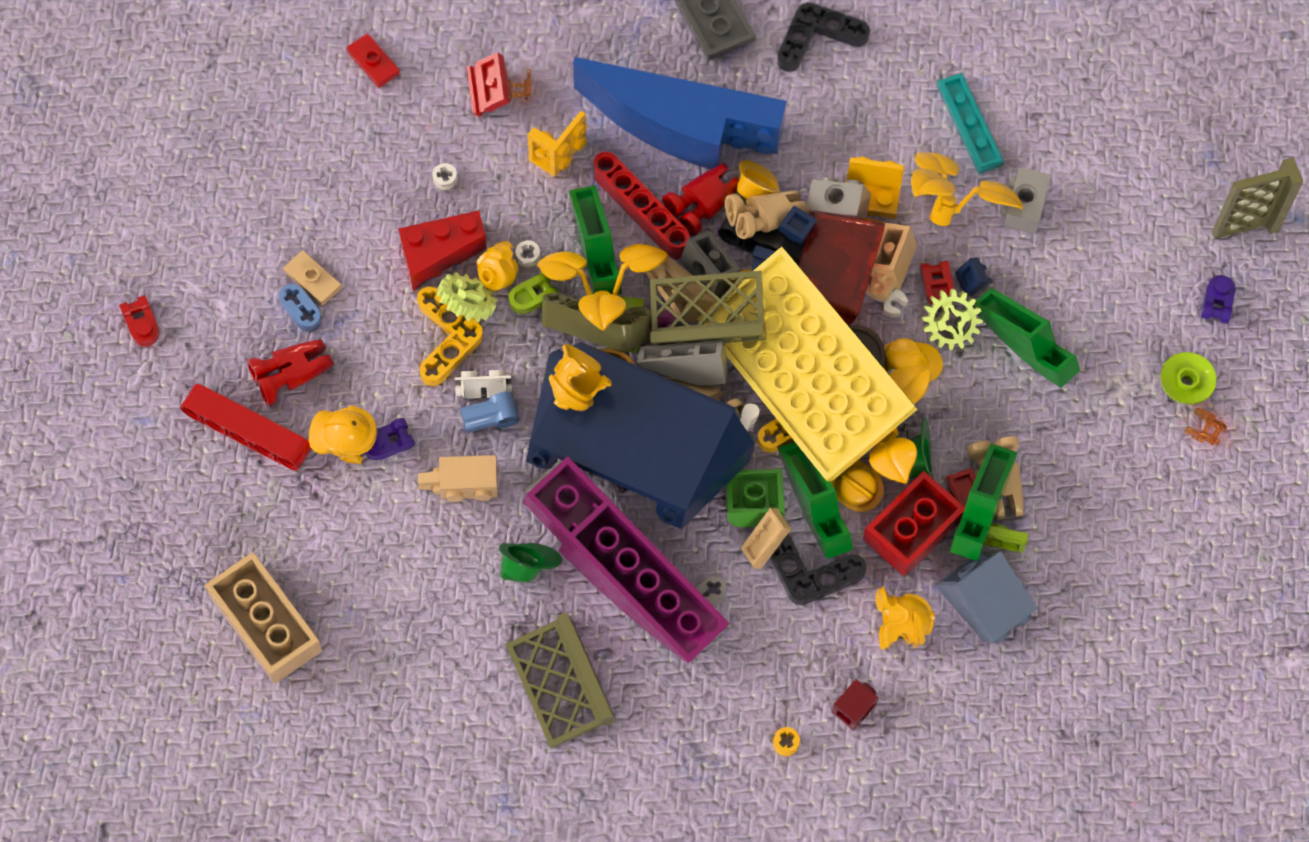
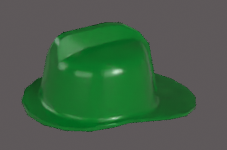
(923, 446)
(526, 560)

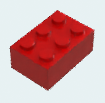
(914, 524)

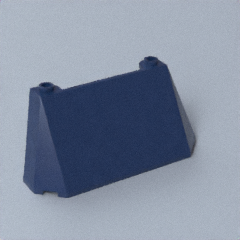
(645, 437)

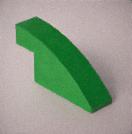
(594, 238)
(1027, 336)
(817, 502)
(983, 502)

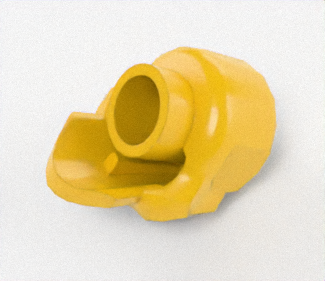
(497, 266)

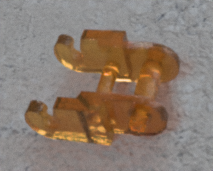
(527, 84)
(1203, 435)

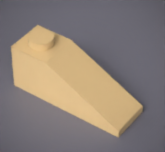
(671, 269)

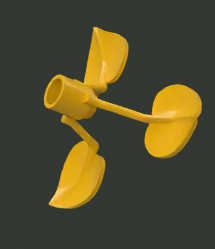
(928, 182)
(602, 306)
(893, 455)

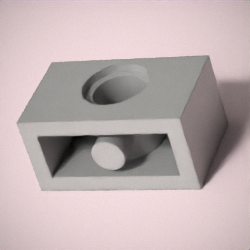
(1034, 187)
(825, 191)

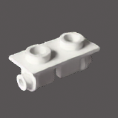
(472, 384)

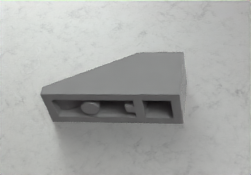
(689, 362)

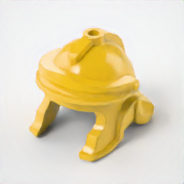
(576, 380)
(343, 433)
(905, 617)

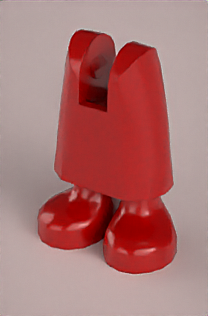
(707, 191)
(292, 367)

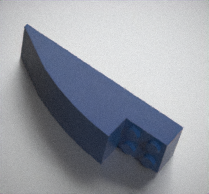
(680, 114)

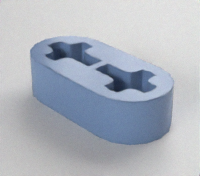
(295, 311)

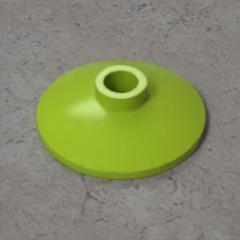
(1189, 367)

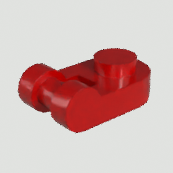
(933, 287)
(143, 329)

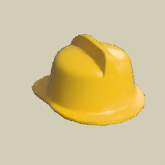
(755, 180)
(906, 353)
(859, 487)

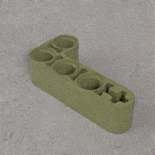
(622, 334)

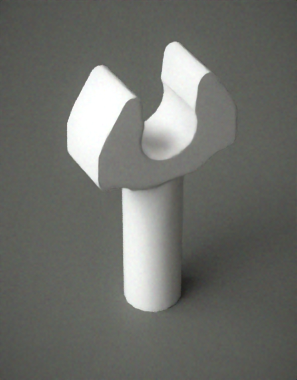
(896, 296)

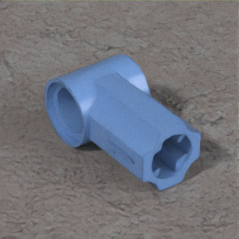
(497, 411)

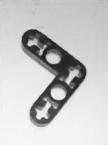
(811, 26)
(802, 576)

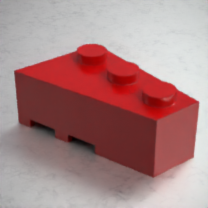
(441, 244)

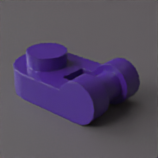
(1222, 292)
(384, 448)

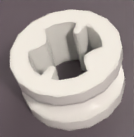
(437, 177)
(530, 246)

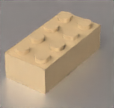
(263, 618)

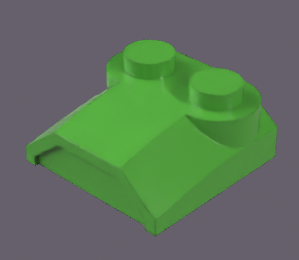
(752, 495)

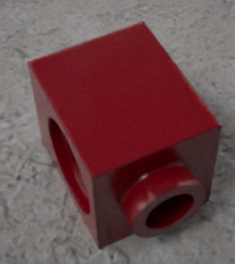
(855, 704)

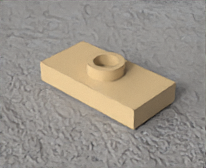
(312, 278)
(765, 538)

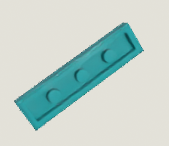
(970, 123)

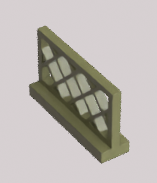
(1260, 201)
(728, 332)
(583, 669)

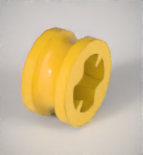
(777, 741)

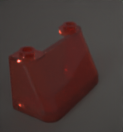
(841, 259)

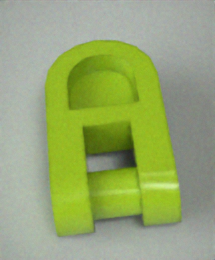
(523, 297)

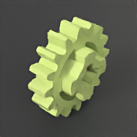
(466, 297)
(940, 323)

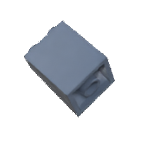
(988, 596)

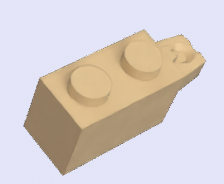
(892, 260)
(462, 478)

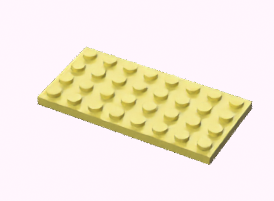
(813, 370)

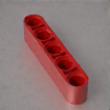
(635, 194)
(246, 427)

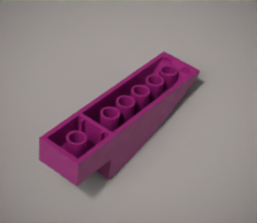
(623, 562)

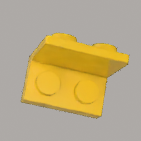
(557, 155)
(881, 180)

